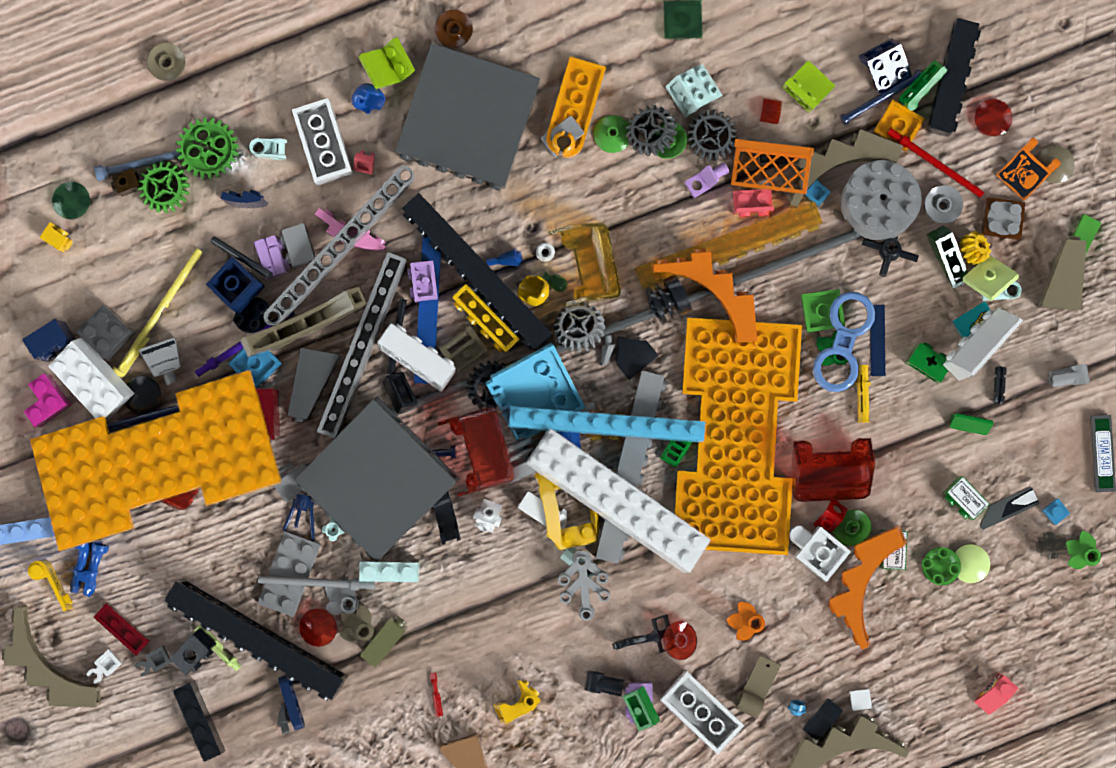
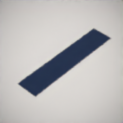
(878, 342)

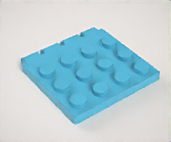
(535, 383)

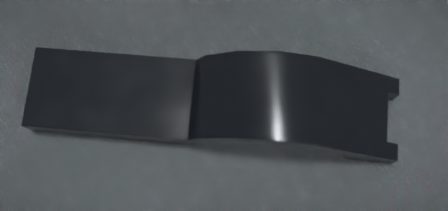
(446, 519)

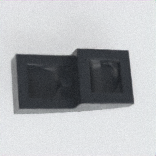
(822, 720)

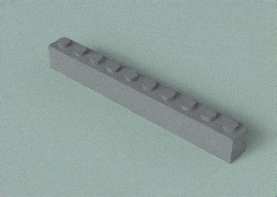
(362, 345)
(632, 460)

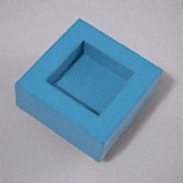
(817, 193)
(1056, 511)

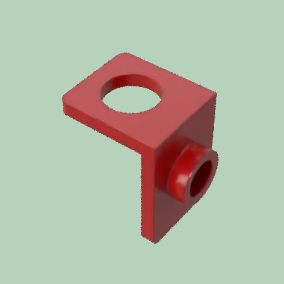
(830, 518)

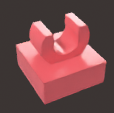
(364, 163)

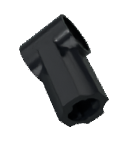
(598, 682)

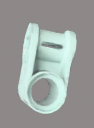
(273, 148)

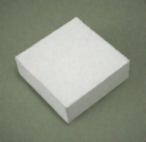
(860, 699)

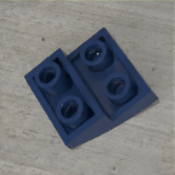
(248, 199)

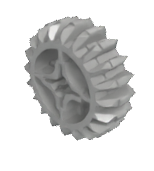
(568, 337)

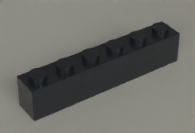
(952, 84)

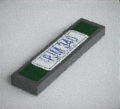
(1103, 453)

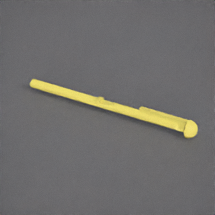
(142, 338)

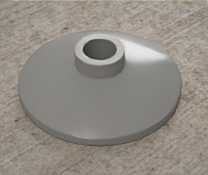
(952, 200)

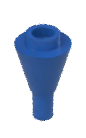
(511, 258)

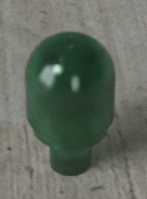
(556, 281)

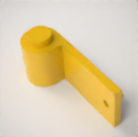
(44, 569)

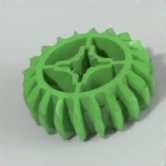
(161, 193)

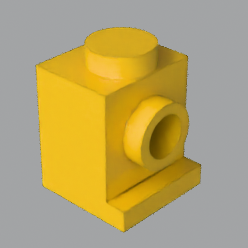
(56, 238)

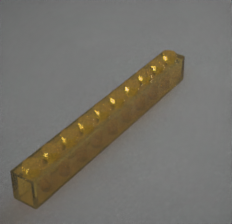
(741, 241)

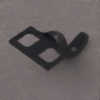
(656, 636)

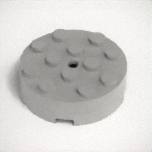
(881, 200)

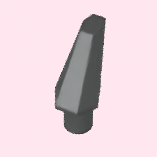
(283, 719)

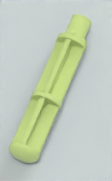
(218, 649)

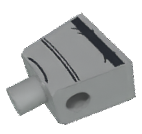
(163, 359)

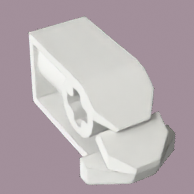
(533, 506)

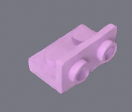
(423, 281)

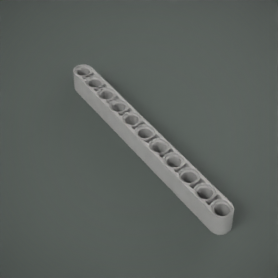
(349, 243)

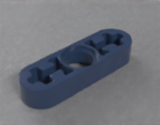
(291, 703)

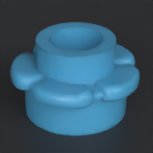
(797, 707)

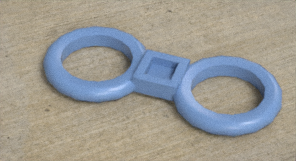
(844, 341)

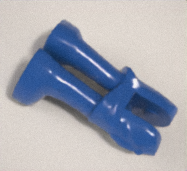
(88, 576)

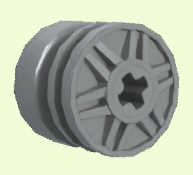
(519, 455)

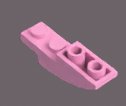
(367, 242)

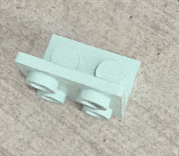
(693, 90)

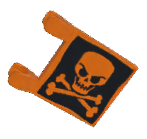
(1025, 172)

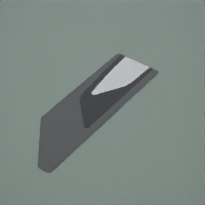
(1009, 507)

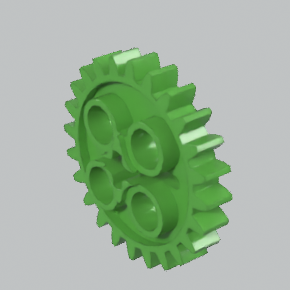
(215, 133)

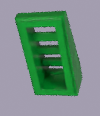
(679, 457)

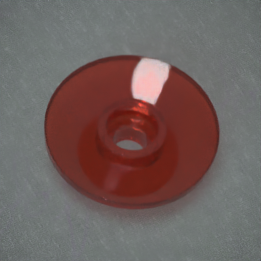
(686, 640)

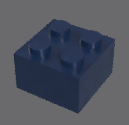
(235, 285)
(49, 340)

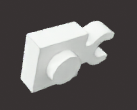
(105, 665)

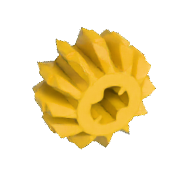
(975, 247)

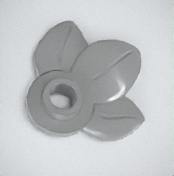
(339, 598)

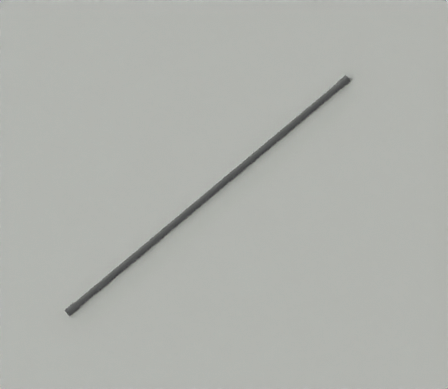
(647, 314)

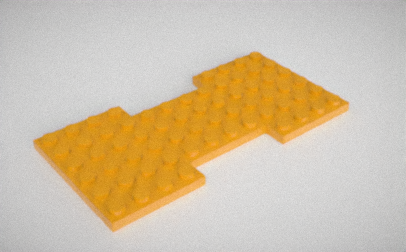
(209, 445)
(734, 484)

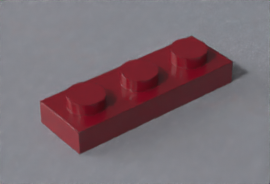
(121, 629)

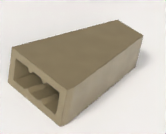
(1066, 277)

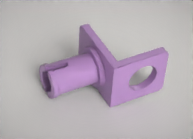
(707, 177)

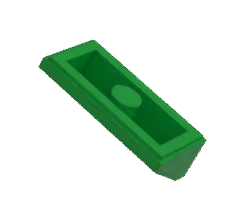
(970, 424)
(641, 708)

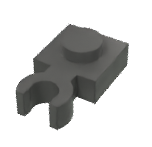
(156, 660)

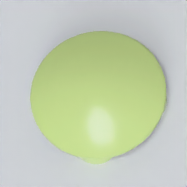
(974, 563)

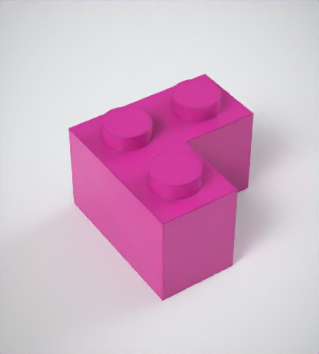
(50, 402)

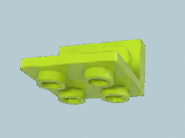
(387, 64)
(808, 86)

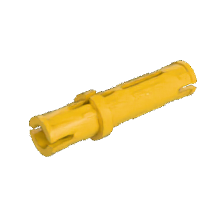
(863, 393)

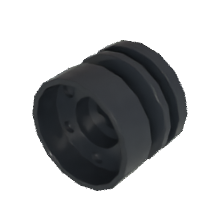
(668, 299)

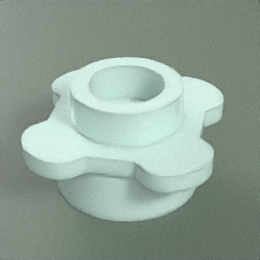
(328, 530)

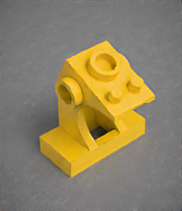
(507, 713)

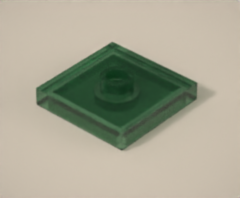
(682, 19)

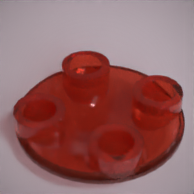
(993, 117)
(318, 627)

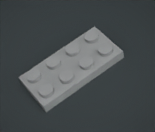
(293, 559)

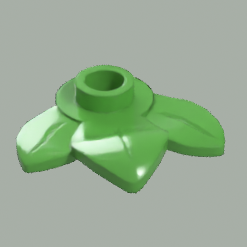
(1080, 549)

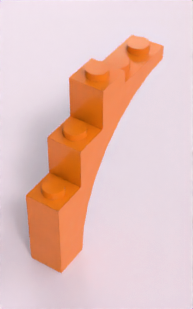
(699, 269)
(851, 601)

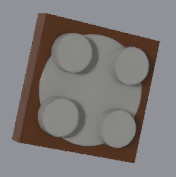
(1003, 218)

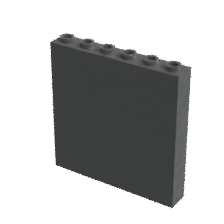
(467, 117)
(376, 479)

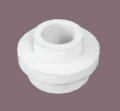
(541, 247)

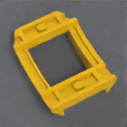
(566, 537)

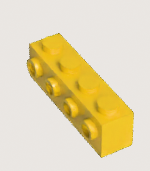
(482, 315)

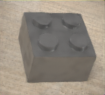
(106, 332)

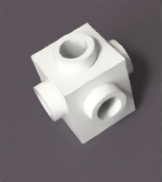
(488, 516)

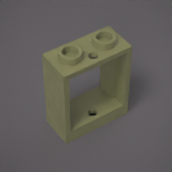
(384, 641)

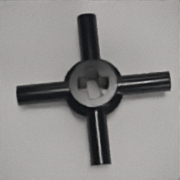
(887, 255)

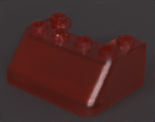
(832, 474)

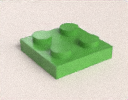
(817, 310)

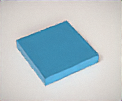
(260, 365)

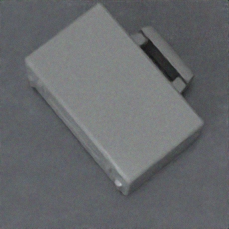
(567, 125)
(289, 487)

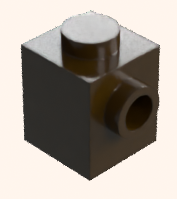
(125, 182)

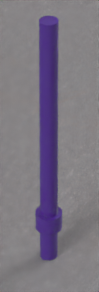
(213, 363)

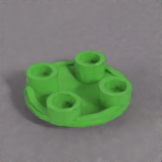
(941, 566)

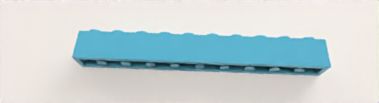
(606, 424)

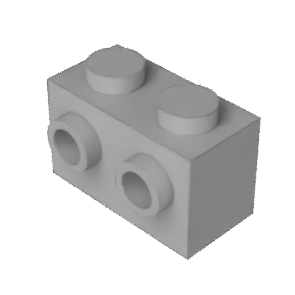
(298, 245)

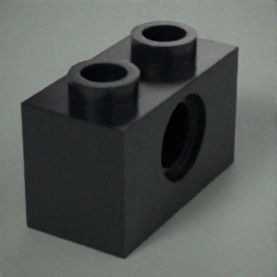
(184, 656)

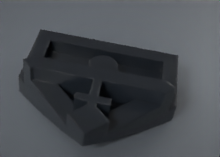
(633, 355)

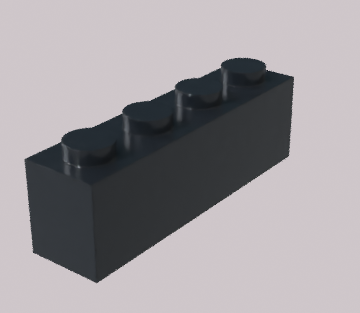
(199, 721)

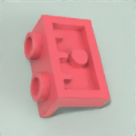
(752, 202)

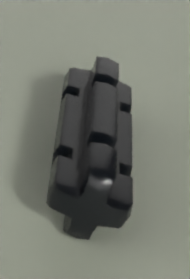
(999, 385)

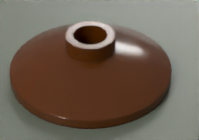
(453, 19)

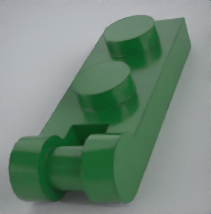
(922, 85)

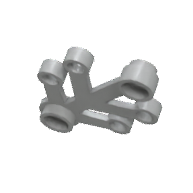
(584, 582)

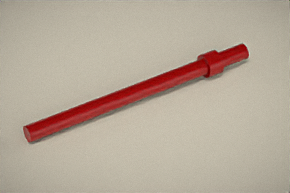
(905, 141)

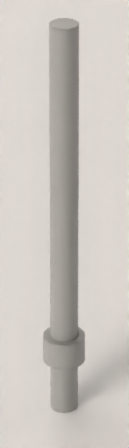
(354, 584)

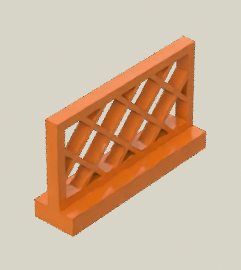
(772, 149)

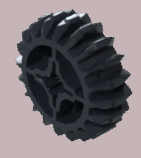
(478, 377)

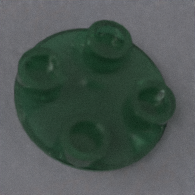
(71, 200)

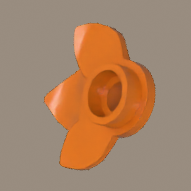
(743, 621)

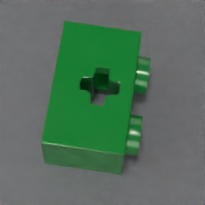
(918, 361)

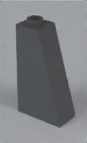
(310, 381)

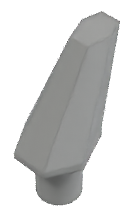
(607, 350)

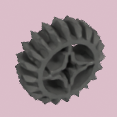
(650, 118)
(715, 143)

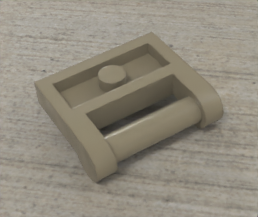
(465, 354)

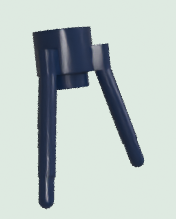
(301, 503)

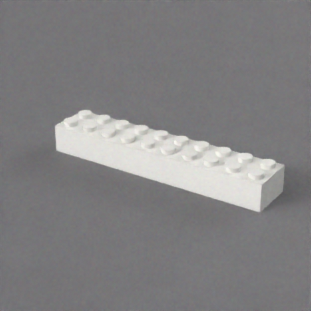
(618, 501)

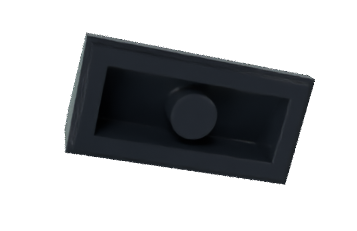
(399, 392)

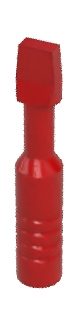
(436, 695)

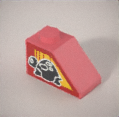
(996, 694)

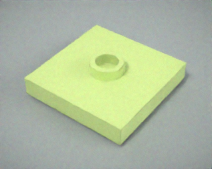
(990, 278)

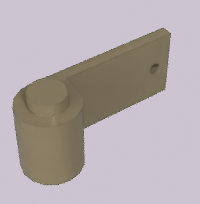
(757, 687)

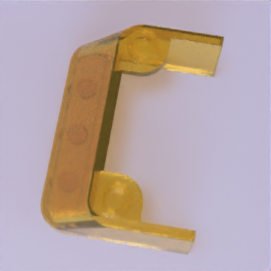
(594, 262)

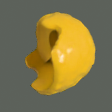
(533, 290)

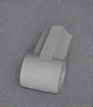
(1073, 375)

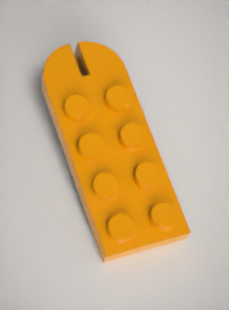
(576, 99)

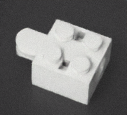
(818, 550)

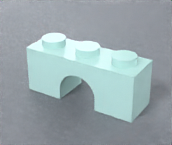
(389, 571)

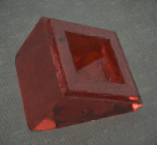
(770, 111)

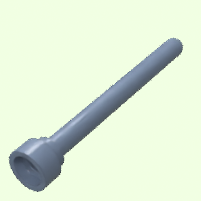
(103, 172)

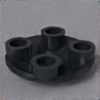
(252, 317)
(146, 395)

